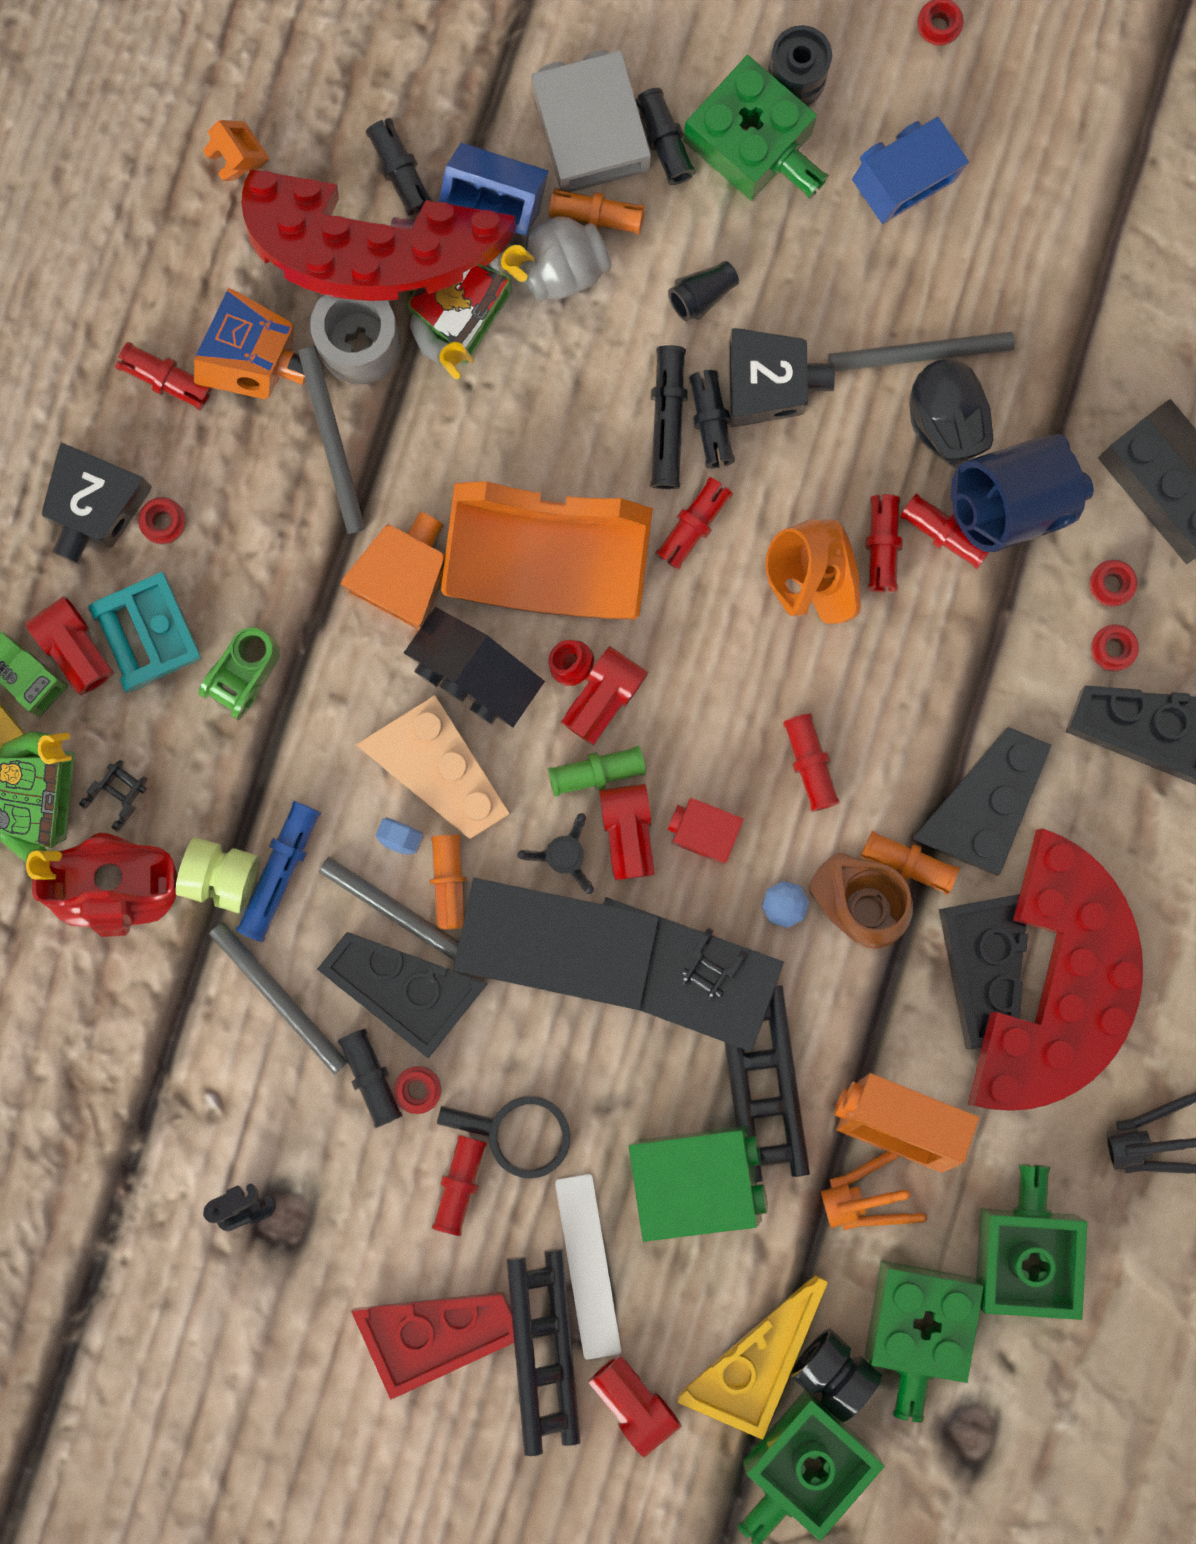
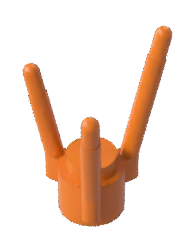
(846, 1204)

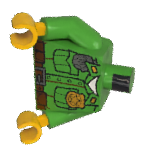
(35, 798)

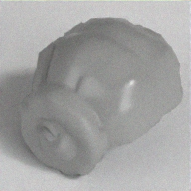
(566, 258)

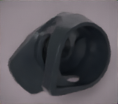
(951, 412)

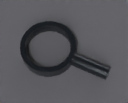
(489, 1127)

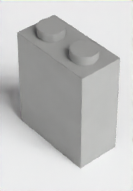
(590, 121)

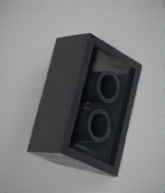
(1159, 474)

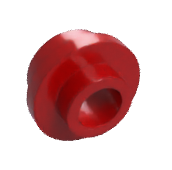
(944, 10)
(155, 508)
(1125, 576)
(1127, 642)
(564, 655)
(406, 1100)

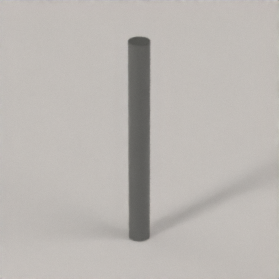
(922, 351)
(331, 439)
(390, 907)
(278, 998)

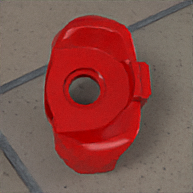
(140, 898)

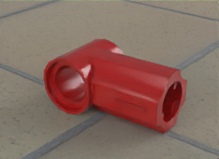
(64, 636)
(609, 687)
(627, 821)
(642, 1415)

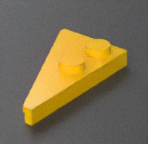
(750, 1376)

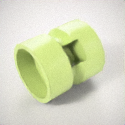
(217, 875)

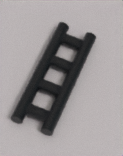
(786, 1104)
(562, 1370)

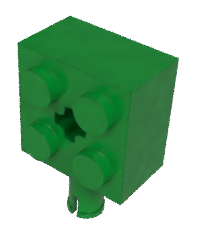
(755, 155)
(1010, 1236)
(920, 1355)
(809, 1495)

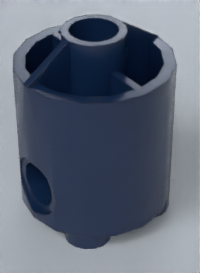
(1019, 493)

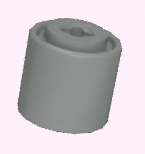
(342, 319)

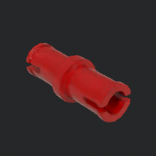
(162, 375)
(694, 523)
(942, 529)
(883, 543)
(811, 762)
(459, 1185)

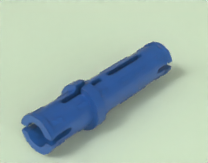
(278, 871)

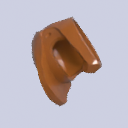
(863, 899)

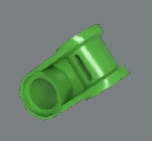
(240, 674)

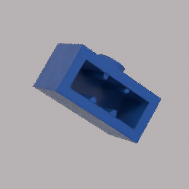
(909, 169)
(495, 184)

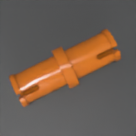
(597, 211)
(910, 862)

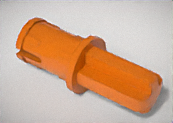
(448, 881)

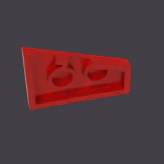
(432, 1337)

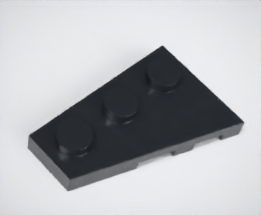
(1140, 726)
(988, 804)
(402, 990)

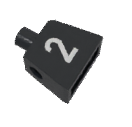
(772, 377)
(90, 501)

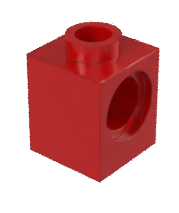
(705, 830)

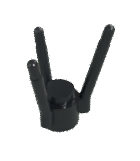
(564, 854)
(1130, 1148)

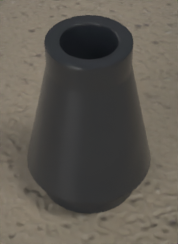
(701, 290)

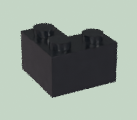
(473, 668)

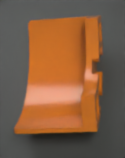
(546, 554)

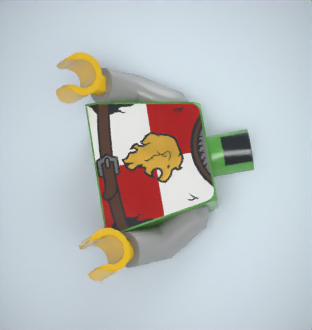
(456, 319)

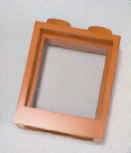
(905, 1123)

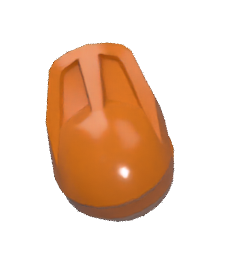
(822, 563)

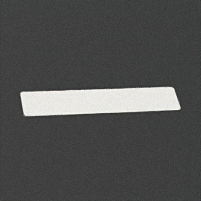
(588, 1266)

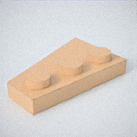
(437, 766)

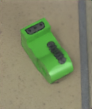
(27, 677)

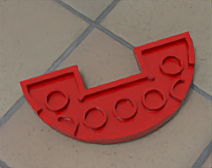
(359, 259)
(1087, 990)

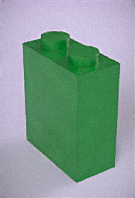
(697, 1183)

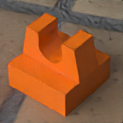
(237, 146)

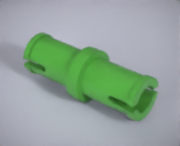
(596, 771)

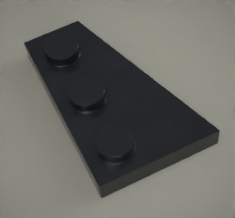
(984, 961)

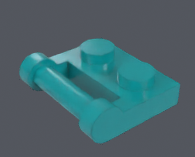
(158, 624)

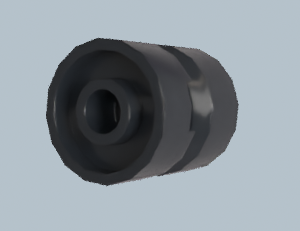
(801, 61)
(842, 1380)

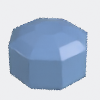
(399, 837)
(785, 904)

